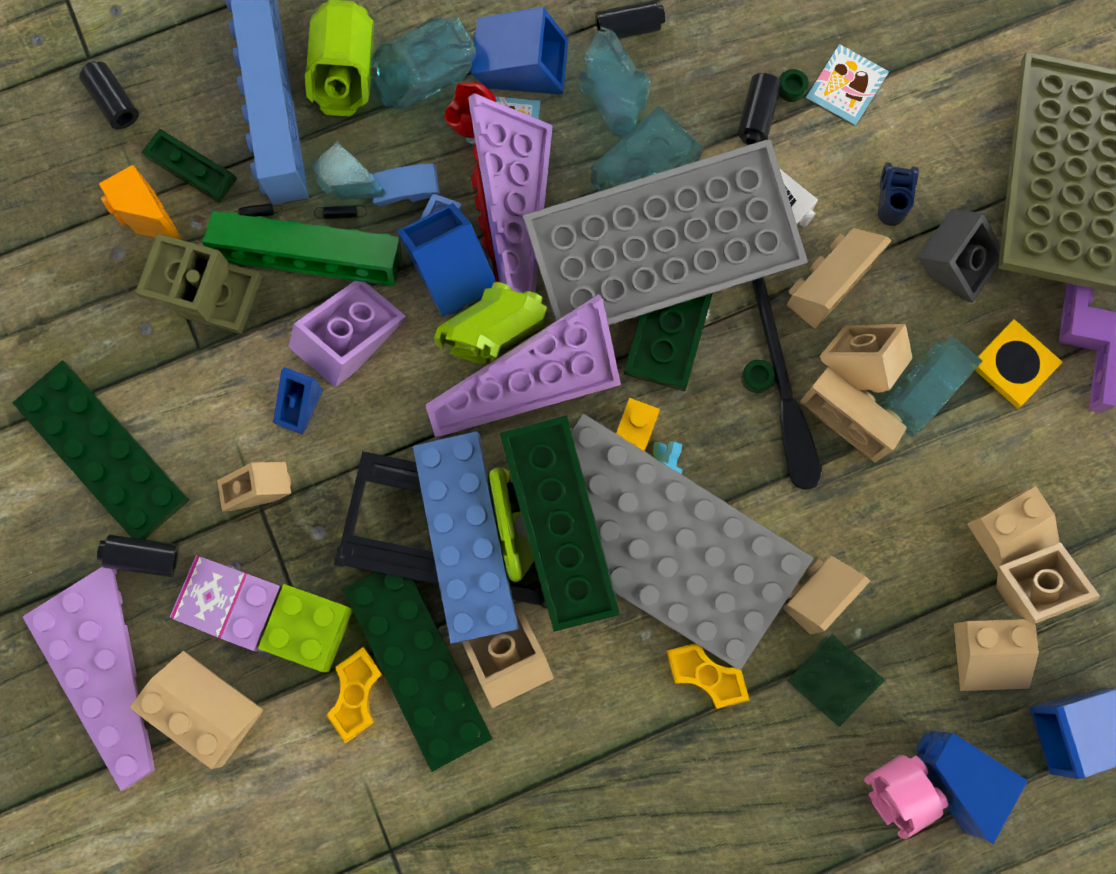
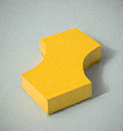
(722, 684)
(352, 711)

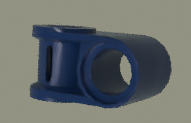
(897, 188)

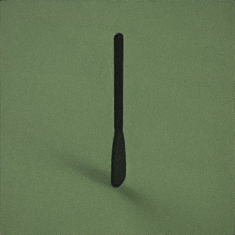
(797, 439)

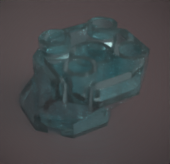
(422, 62)
(614, 83)

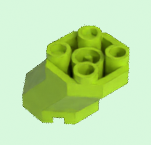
(339, 57)
(492, 324)

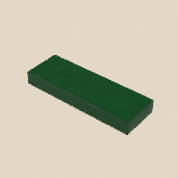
(189, 165)

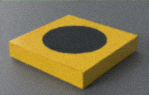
(1016, 363)

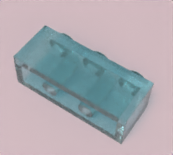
(932, 384)

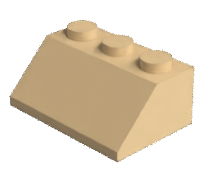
(836, 274)
(854, 415)
(197, 710)

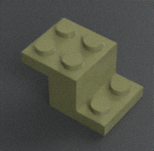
(198, 283)

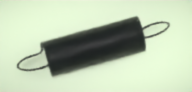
(258, 210)
(340, 212)

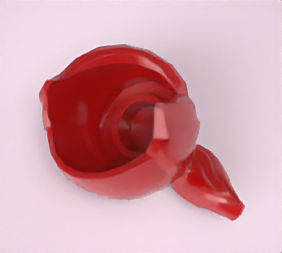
(458, 111)

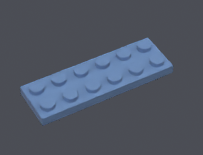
(465, 537)

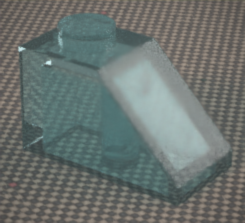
(345, 175)

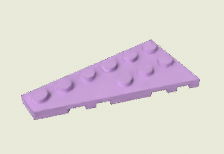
(514, 175)
(549, 368)
(94, 662)

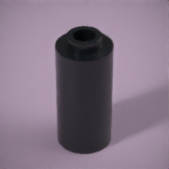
(632, 19)
(108, 95)
(759, 108)
(138, 555)

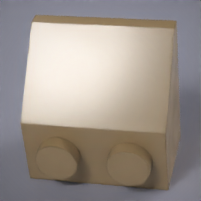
(869, 355)
(1016, 528)
(1044, 584)
(824, 594)
(996, 654)
(508, 662)

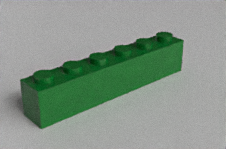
(305, 248)

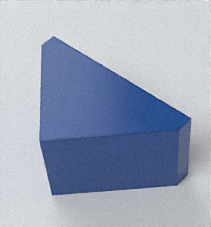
(296, 400)

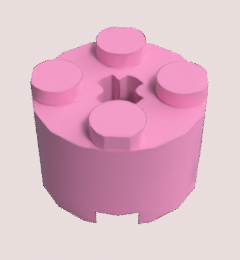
(906, 795)

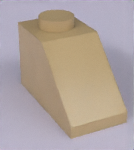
(254, 485)

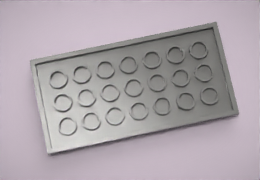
(669, 236)
(683, 547)

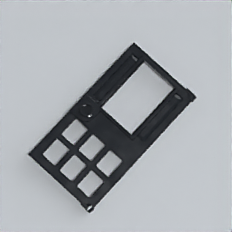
(394, 558)

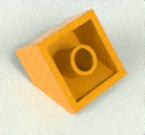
(136, 204)

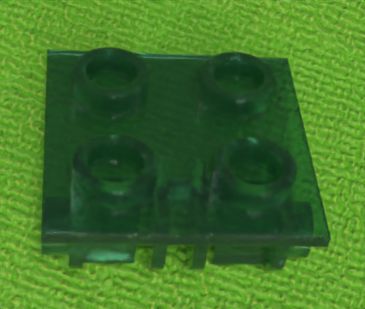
(835, 680)

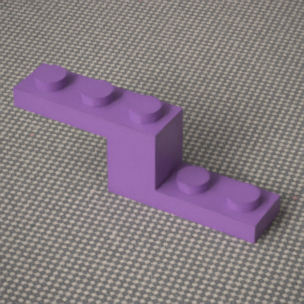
(1096, 331)

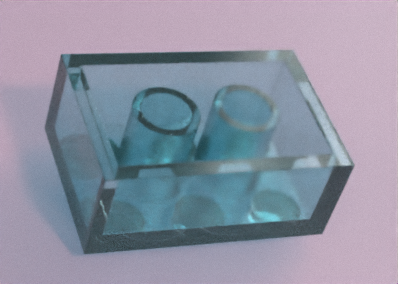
(646, 150)

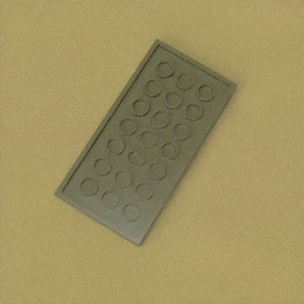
(1062, 174)

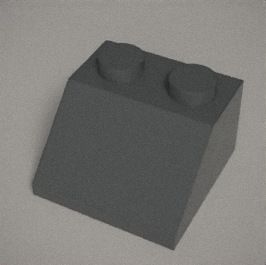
(962, 253)

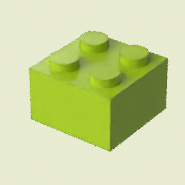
(305, 628)

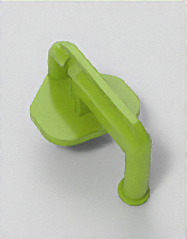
(515, 546)

